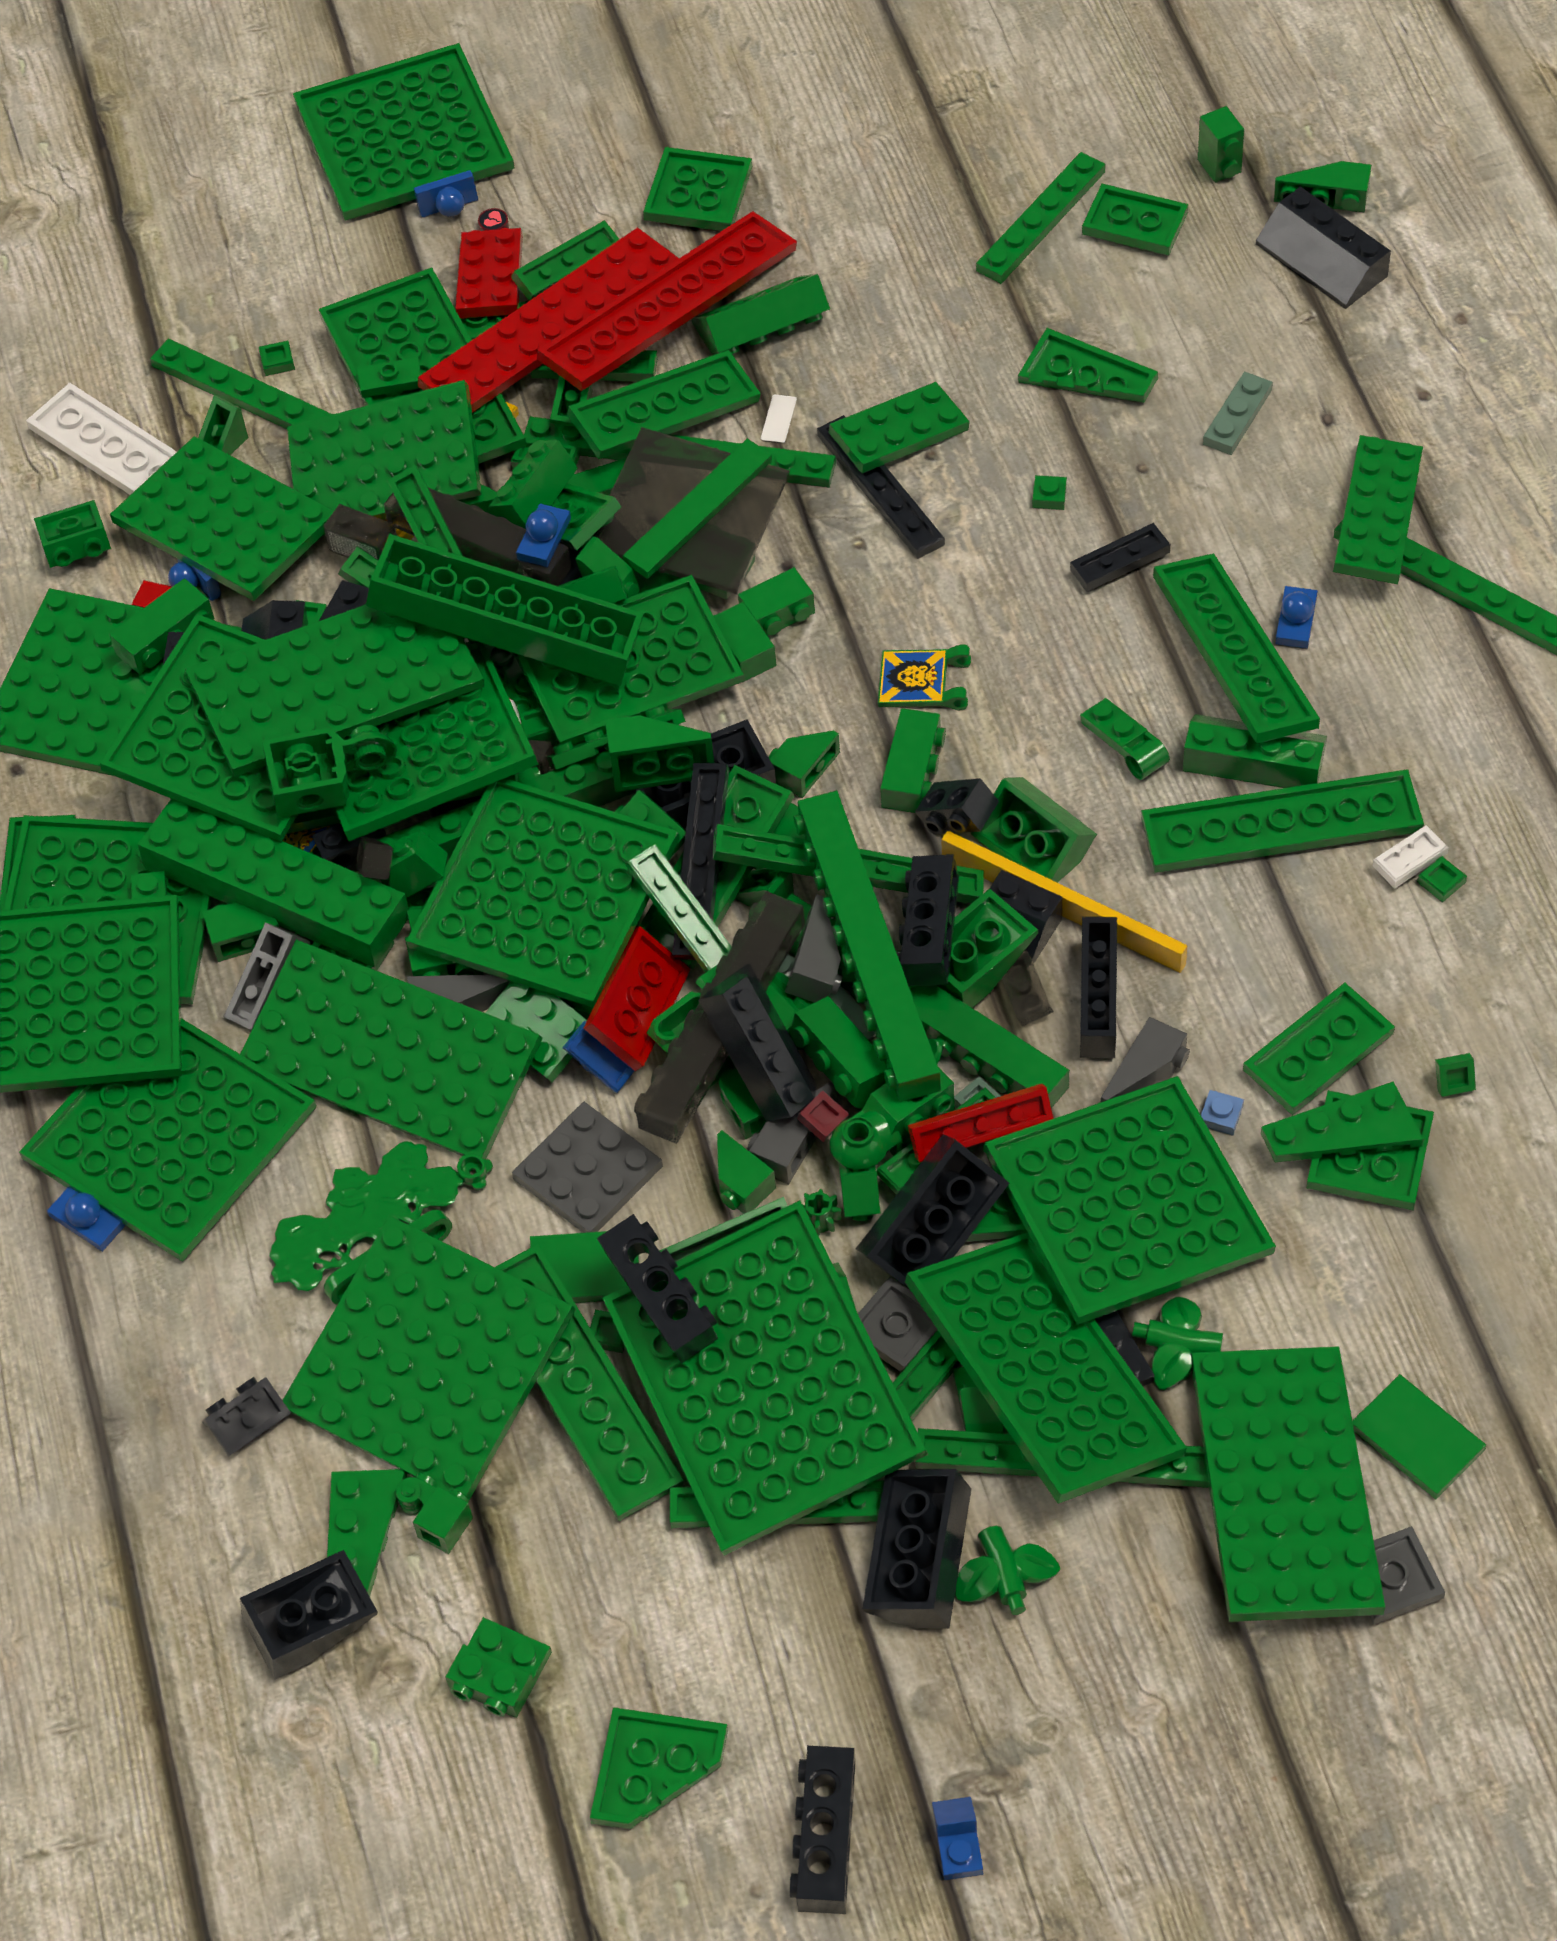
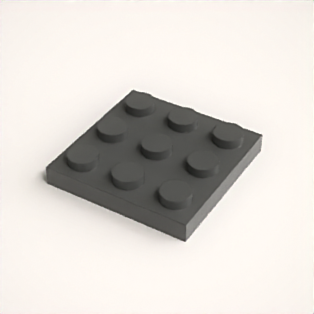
(587, 1169)

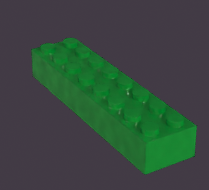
(504, 609)
(277, 880)

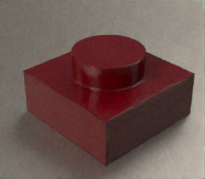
(822, 1116)

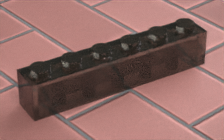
(486, 538)

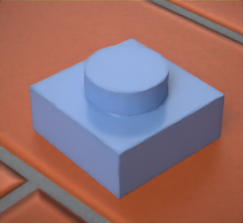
(1222, 1112)

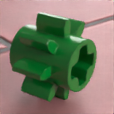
(827, 1206)

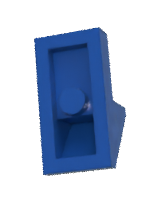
(957, 1838)

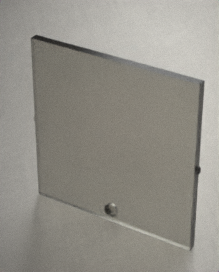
(659, 476)

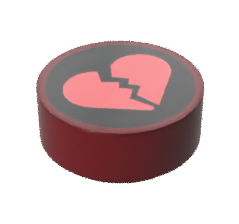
(493, 219)

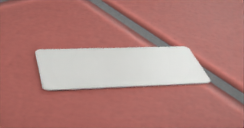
(778, 418)

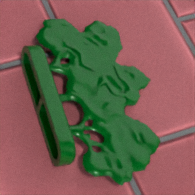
(358, 1211)

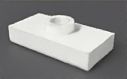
(1410, 856)

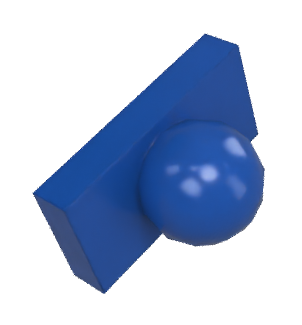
(446, 195)
(543, 534)
(196, 578)
(1296, 617)
(598, 1059)
(85, 1218)

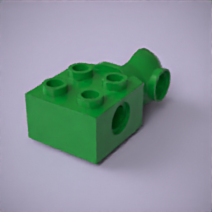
(312, 766)
(885, 1124)

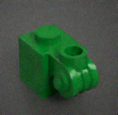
(441, 1513)

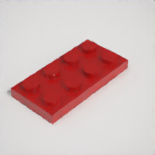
(486, 272)
(634, 995)

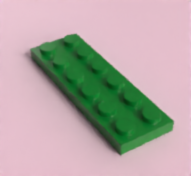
(664, 403)
(1378, 509)
(750, 805)

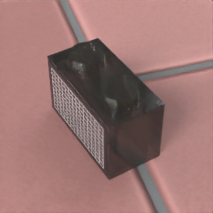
(353, 528)

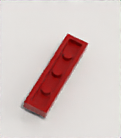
(983, 1120)

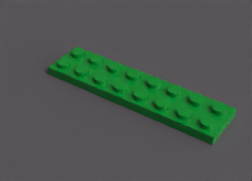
(1236, 648)
(1281, 821)
(597, 1405)

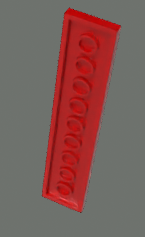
(666, 300)
(510, 347)

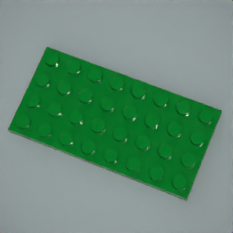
(412, 321)
(331, 675)
(391, 1050)
(1044, 1376)
(1286, 1485)

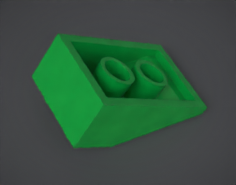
(654, 751)
(985, 946)

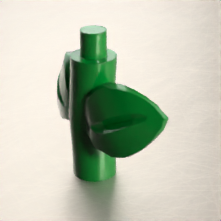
(1176, 1340)
(1004, 1570)

